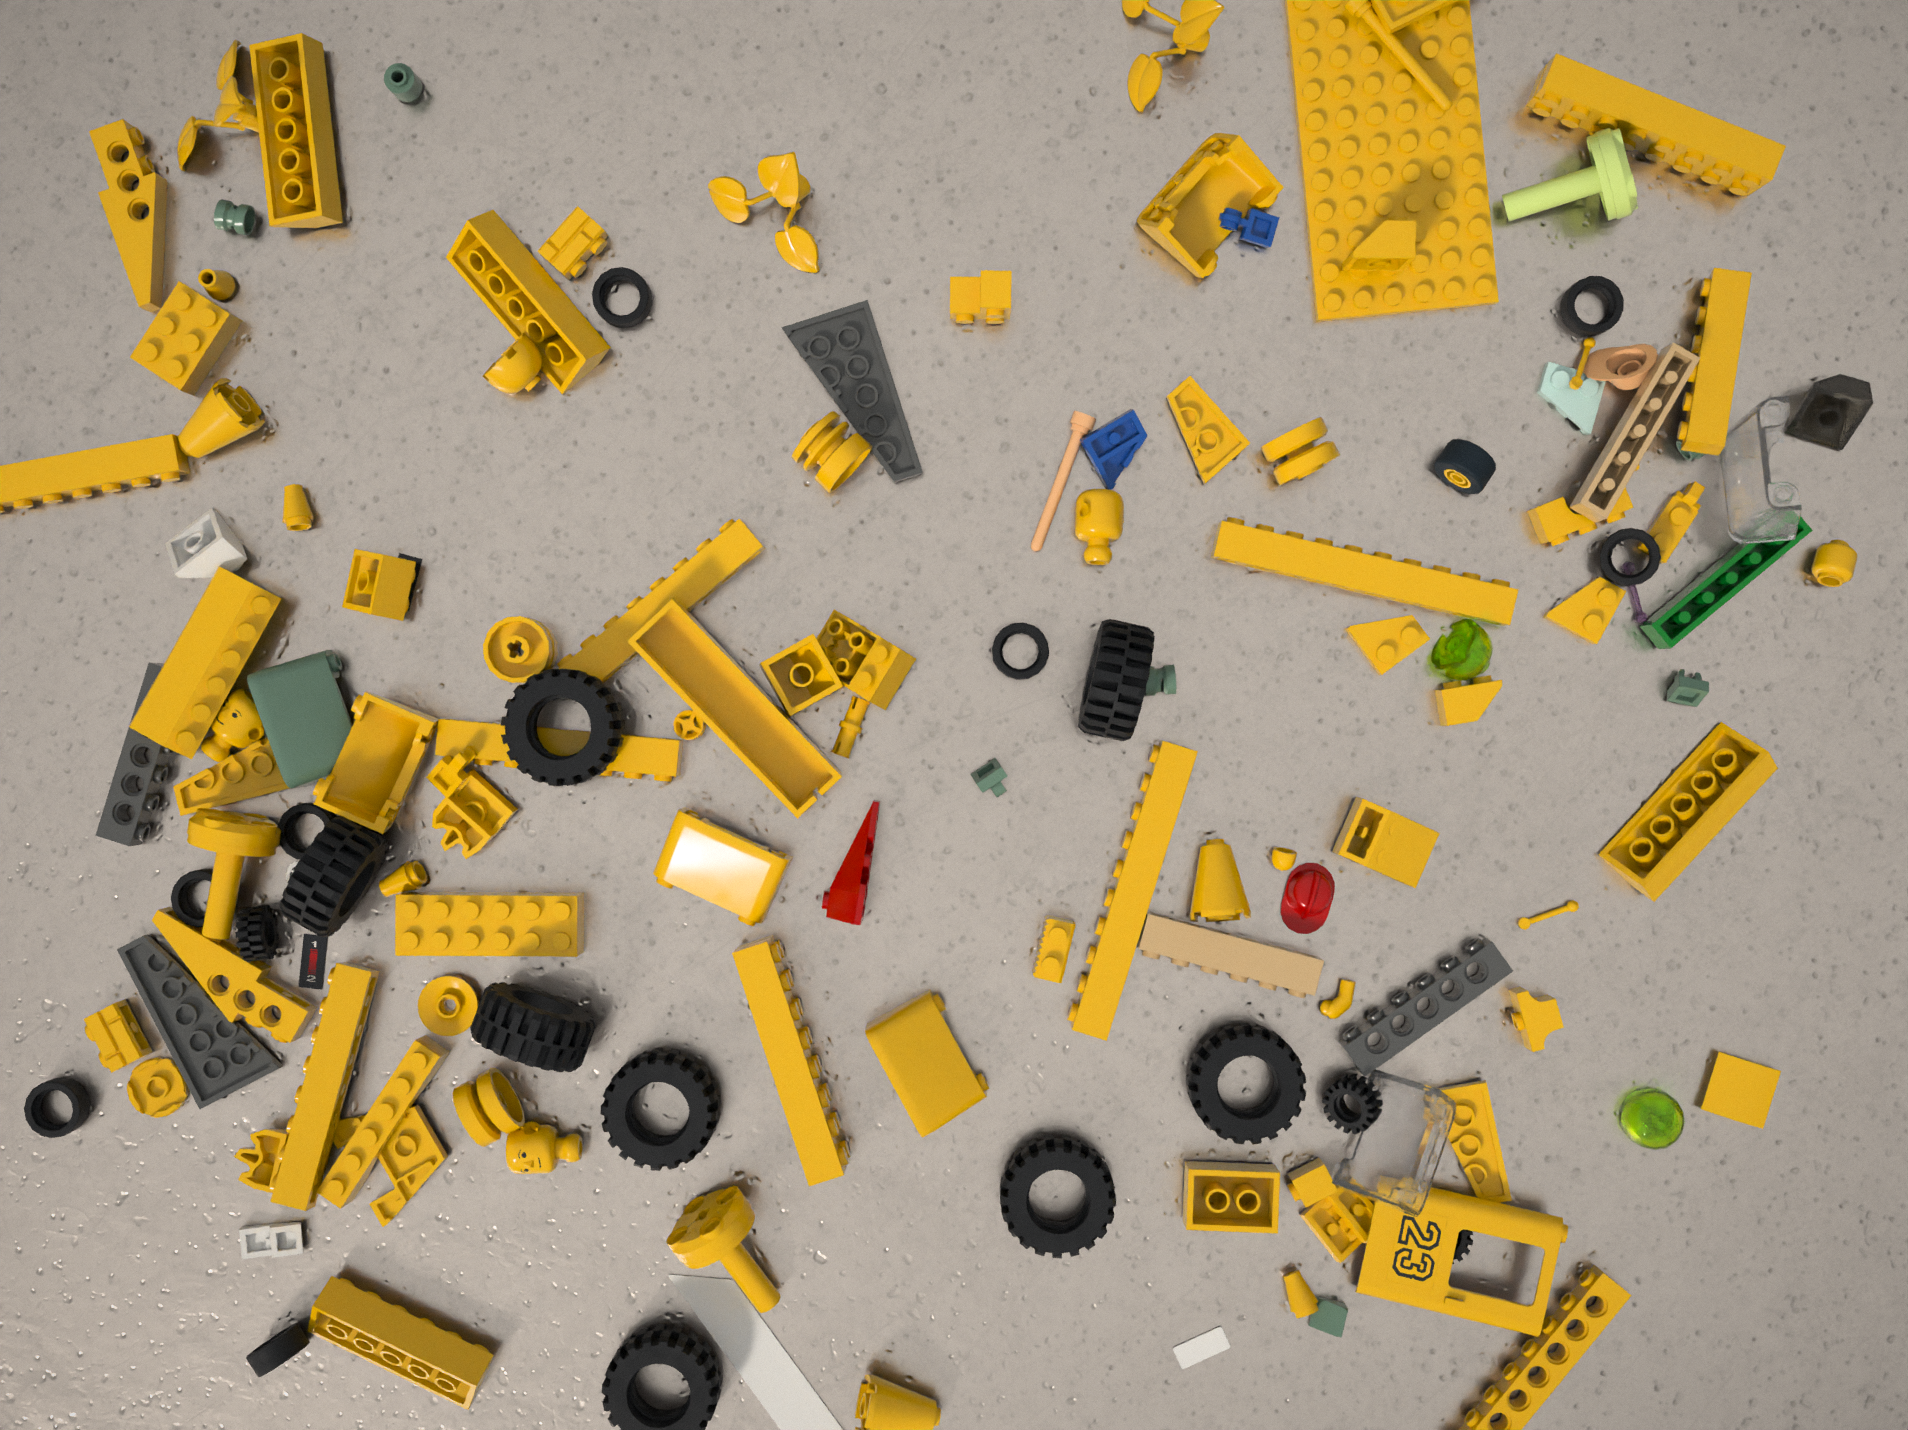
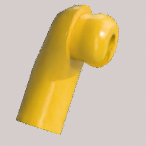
(1341, 1003)

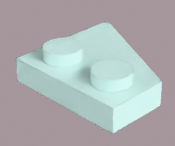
(1577, 405)

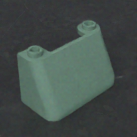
(302, 715)

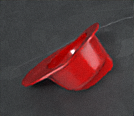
(1307, 898)

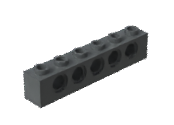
(114, 821)
(1491, 971)

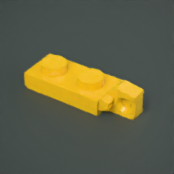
(1674, 520)

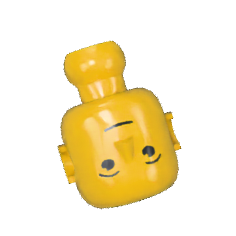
(234, 725)
(539, 1148)

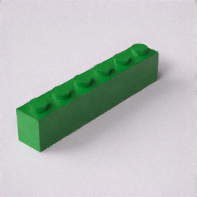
(1715, 588)

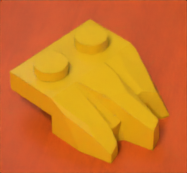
(472, 815)
(262, 1158)

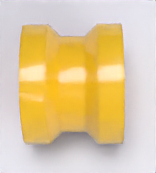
(685, 722)

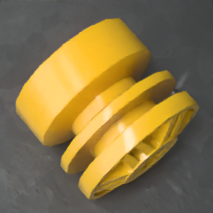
(827, 447)

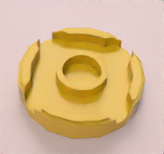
(157, 1087)

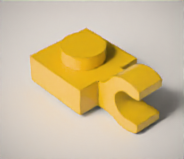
(449, 772)

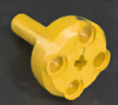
(232, 838)
(712, 1232)

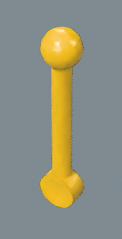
(1576, 381)
(1524, 923)

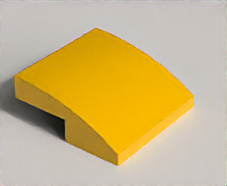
(1741, 1090)
(1340, 1222)

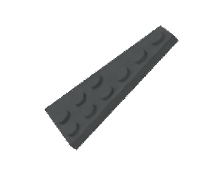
(853, 368)
(206, 1047)

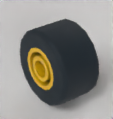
(1465, 466)

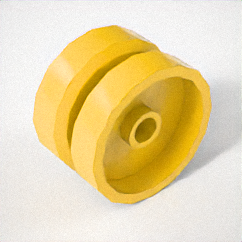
(1301, 453)
(502, 646)
(488, 1107)

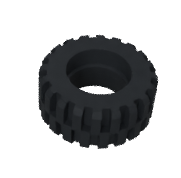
(1116, 680)
(522, 727)
(333, 876)
(532, 1027)
(1274, 1111)
(634, 1138)
(1067, 1234)
(666, 1348)

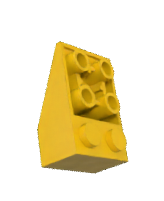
(864, 659)
(1385, 842)

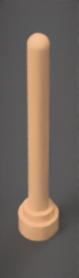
(1080, 426)

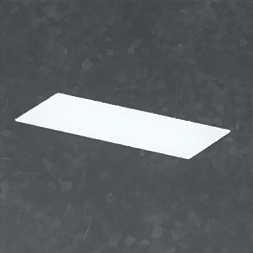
(755, 1353)

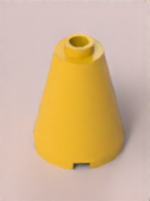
(220, 420)
(1218, 885)
(893, 1407)

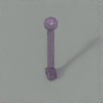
(1640, 616)

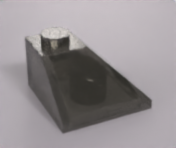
(1831, 411)

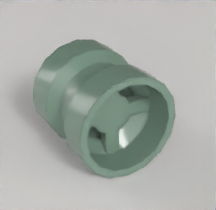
(231, 216)
(1168, 677)

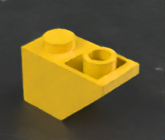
(1465, 702)

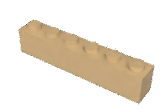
(1634, 433)
(1231, 954)

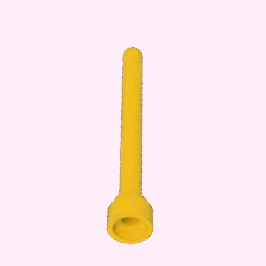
(1363, 9)

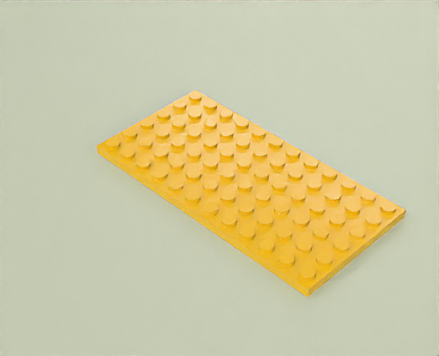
(1385, 150)

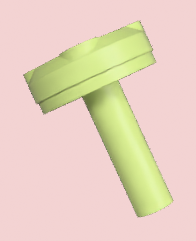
(1608, 176)

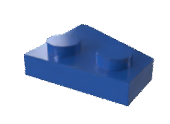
(1114, 445)

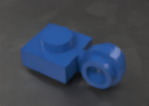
(1257, 226)

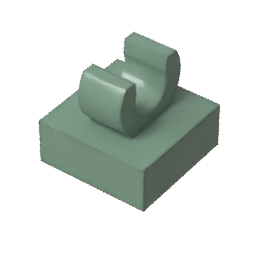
(1687, 690)
(990, 777)

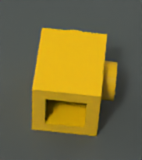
(1311, 1183)

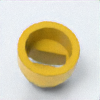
(1283, 858)

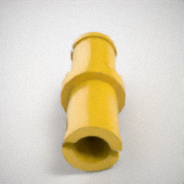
(850, 727)

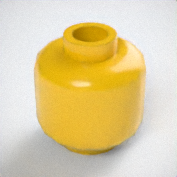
(1834, 563)

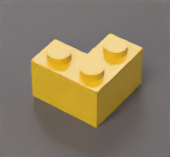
(981, 297)

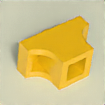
(1534, 1017)

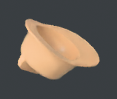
(1621, 365)

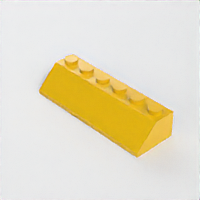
(296, 132)
(526, 299)
(205, 663)
(1688, 810)
(399, 1341)

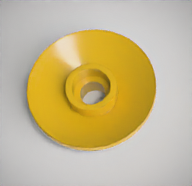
(437, 1015)

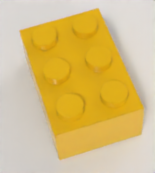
(186, 338)
(1231, 1197)

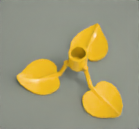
(1189, 34)
(229, 105)
(782, 179)

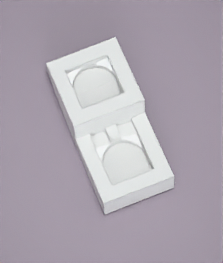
(271, 1239)

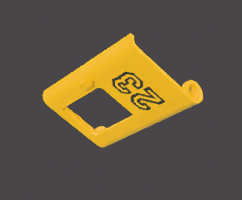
(1413, 1257)

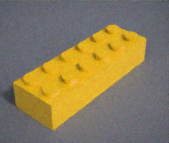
(489, 924)

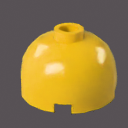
(516, 367)

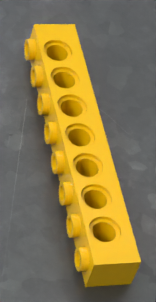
(1553, 1365)

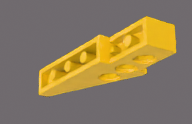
(138, 239)
(212, 958)

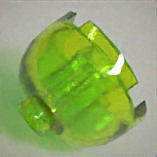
(1463, 652)
(1652, 1118)

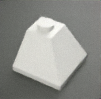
(204, 547)

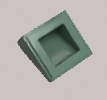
(1329, 1317)

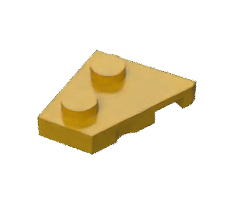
(1588, 610)
(1388, 640)

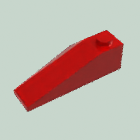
(849, 889)

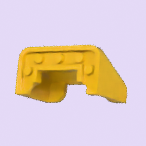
(1188, 207)
(376, 762)
(721, 866)
(925, 1062)

